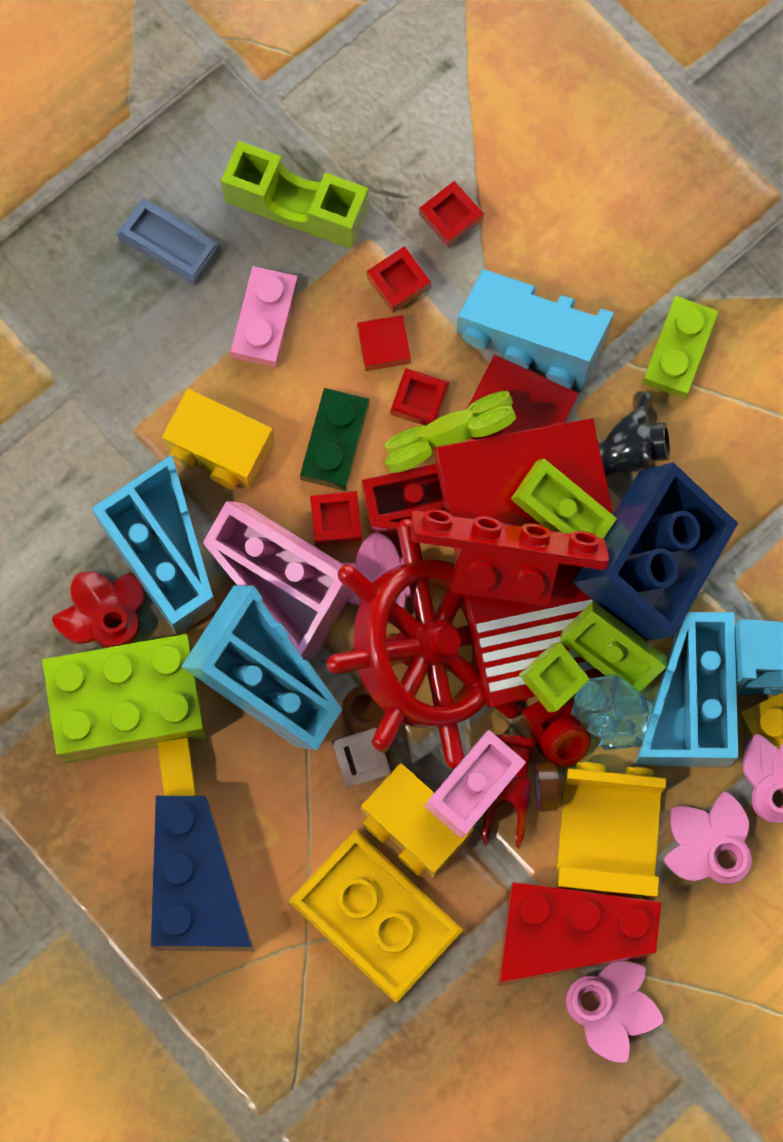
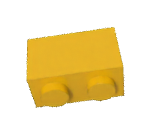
(217, 440)
(399, 814)

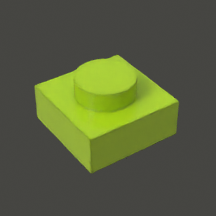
(554, 677)

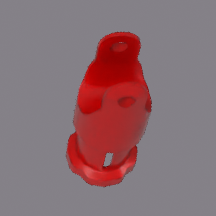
(515, 792)

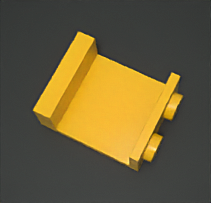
(609, 831)

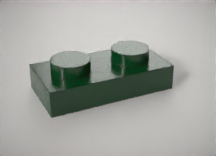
(334, 439)

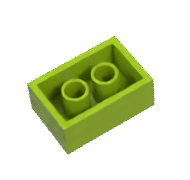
(122, 699)

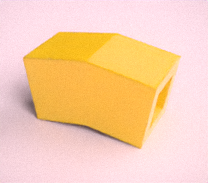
(177, 767)

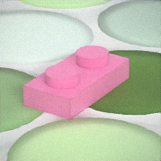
(264, 316)
(474, 784)

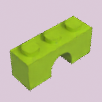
(263, 186)

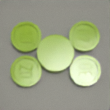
(478, 420)

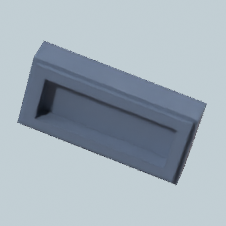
(168, 241)

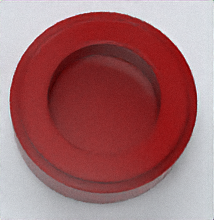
(565, 742)

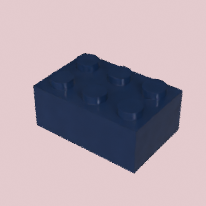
(658, 552)

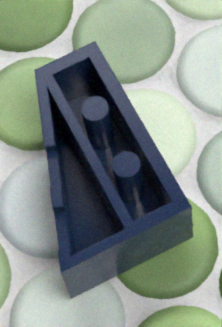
(192, 883)

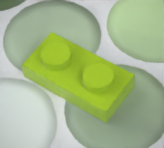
(680, 347)
(560, 502)
(613, 647)

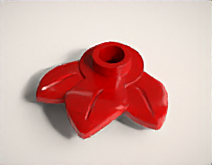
(98, 605)

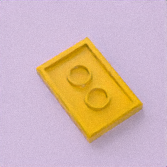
(375, 916)

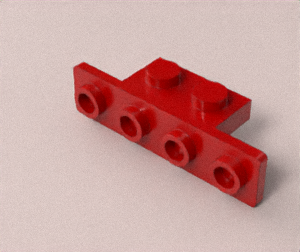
(506, 558)

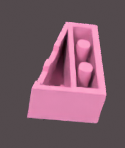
(290, 574)

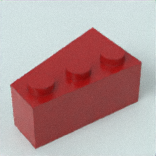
(397, 494)
(572, 930)

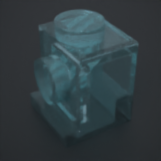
(613, 712)

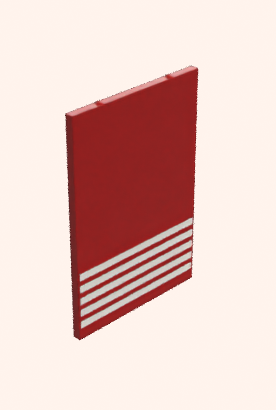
(480, 481)

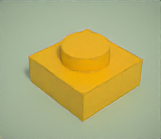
(765, 720)

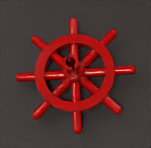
(424, 644)

